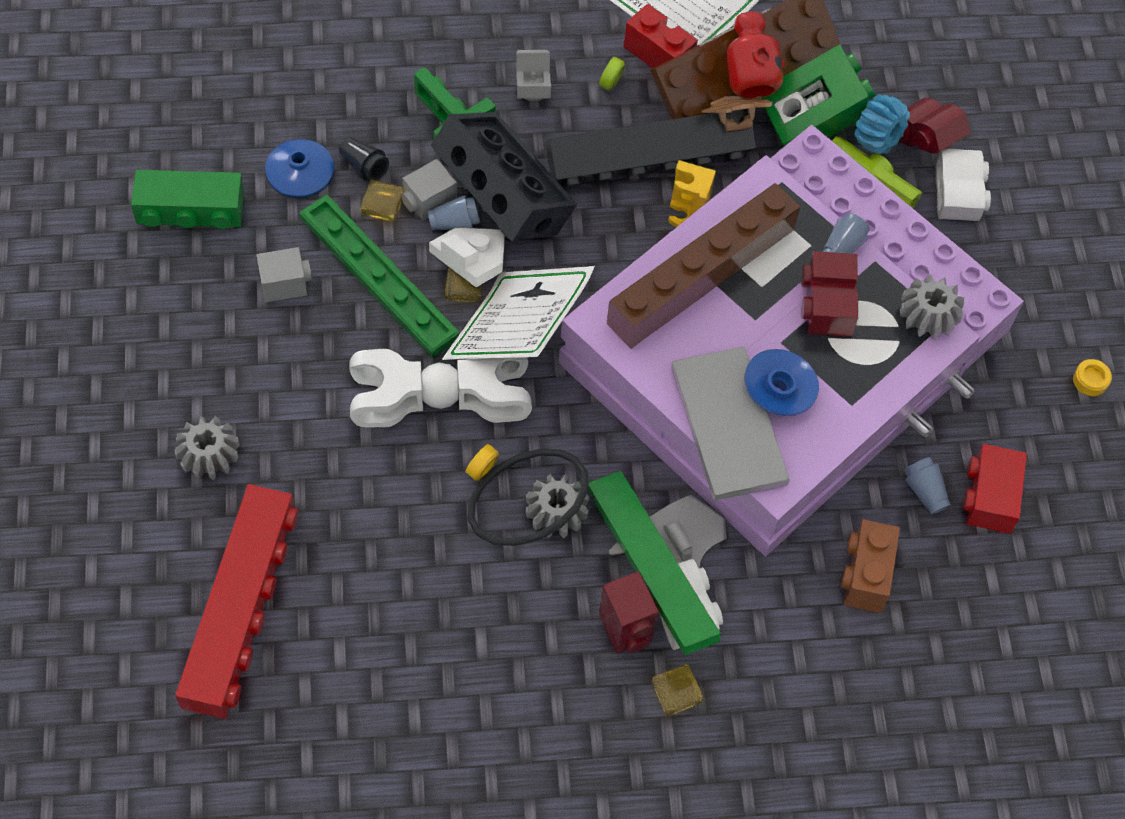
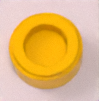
(1092, 377)
(482, 462)

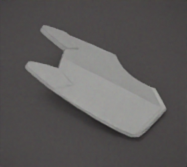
(687, 529)

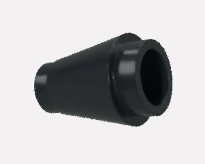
(365, 159)

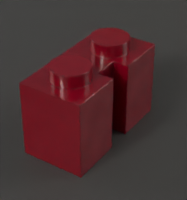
(831, 294)
(628, 613)

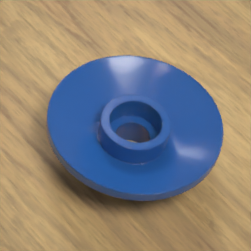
(303, 178)
(790, 374)

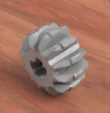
(932, 306)
(207, 447)
(555, 493)

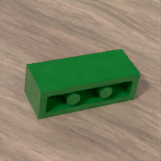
(188, 198)

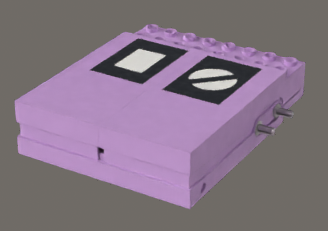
(867, 381)

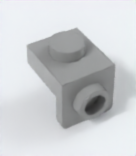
(533, 74)

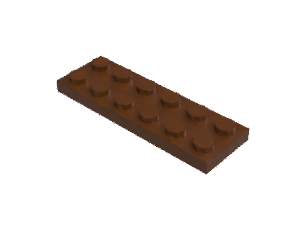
(701, 73)

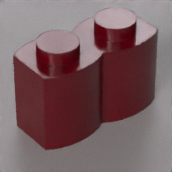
(934, 125)

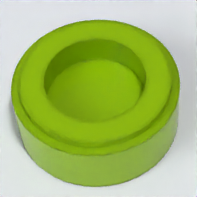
(612, 74)

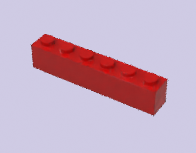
(236, 602)

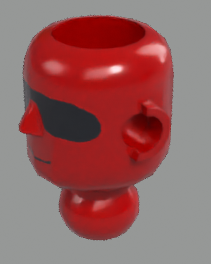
(754, 58)

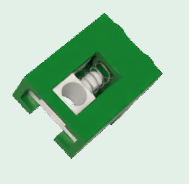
(807, 91)

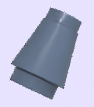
(455, 214)
(847, 235)
(928, 485)

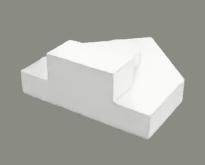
(471, 252)

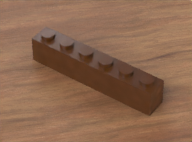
(702, 265)

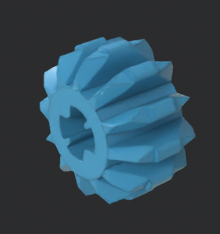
(882, 124)

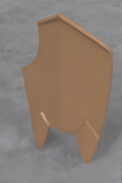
(730, 103)

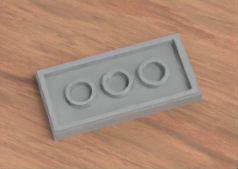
(728, 426)

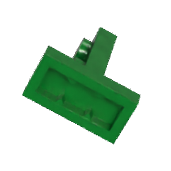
(440, 102)

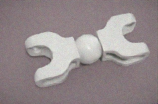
(439, 385)

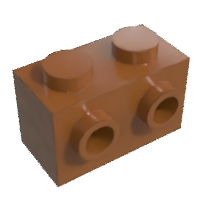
(871, 565)

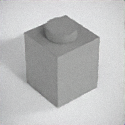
(428, 188)
(283, 274)

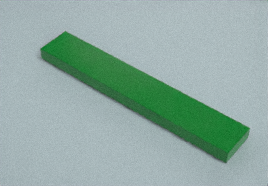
(379, 276)
(652, 558)

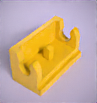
(690, 190)

